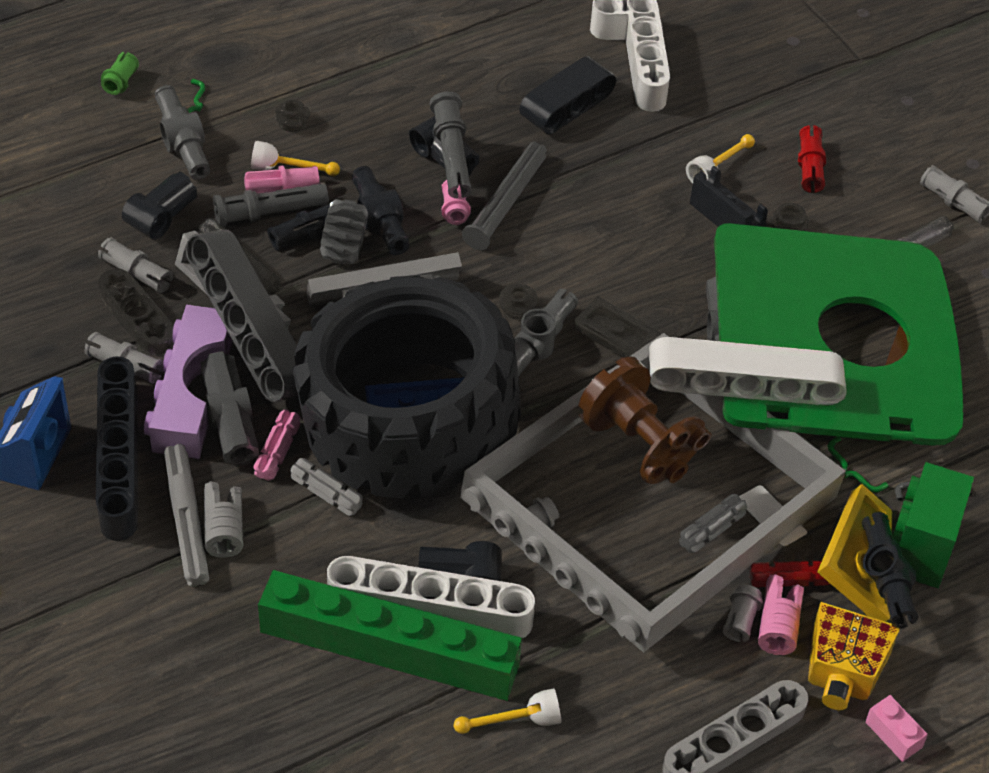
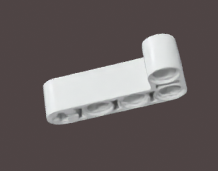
(642, 29)

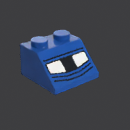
(34, 433)

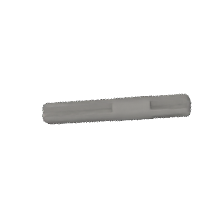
(186, 515)

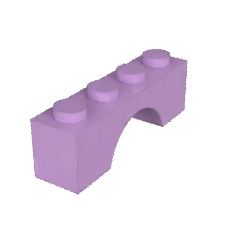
(178, 413)

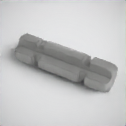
(326, 487)

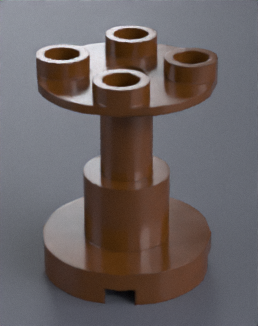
(623, 402)

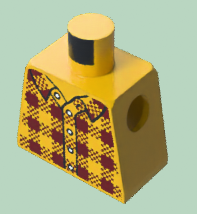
(848, 654)

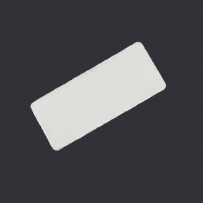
(763, 505)

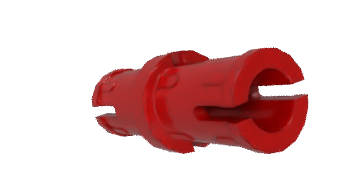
(812, 158)

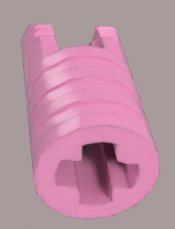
(780, 617)

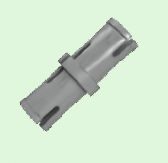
(955, 193)
(136, 264)
(111, 348)

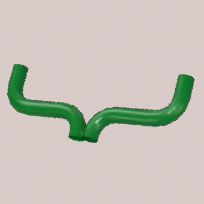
(199, 106)
(832, 442)

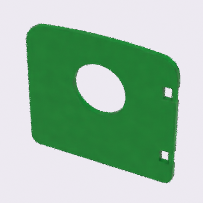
(780, 284)

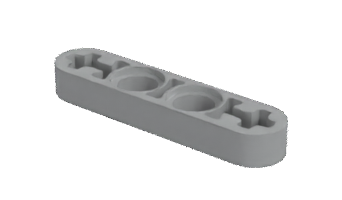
(740, 739)

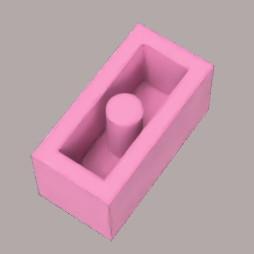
(896, 728)

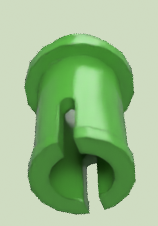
(116, 78)

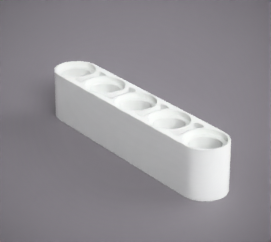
(747, 371)
(450, 591)

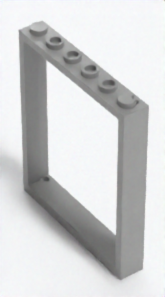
(602, 595)

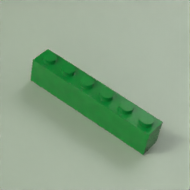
(390, 635)

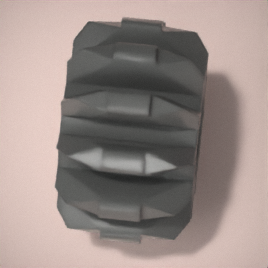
(344, 231)

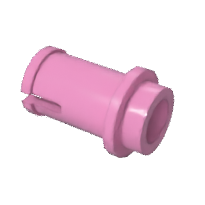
(454, 209)

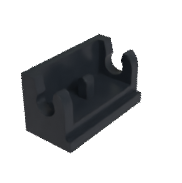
(722, 205)

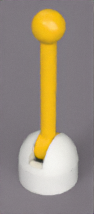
(266, 158)
(706, 162)
(541, 708)

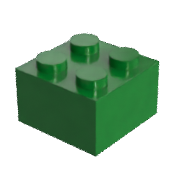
(932, 520)

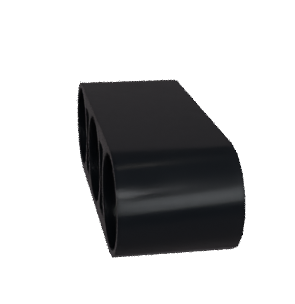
(567, 95)

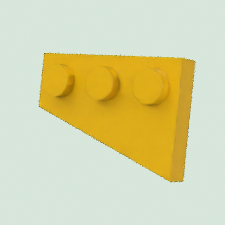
(845, 554)

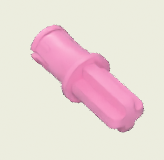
(280, 179)

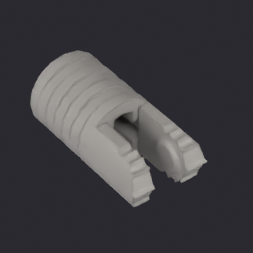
(223, 521)

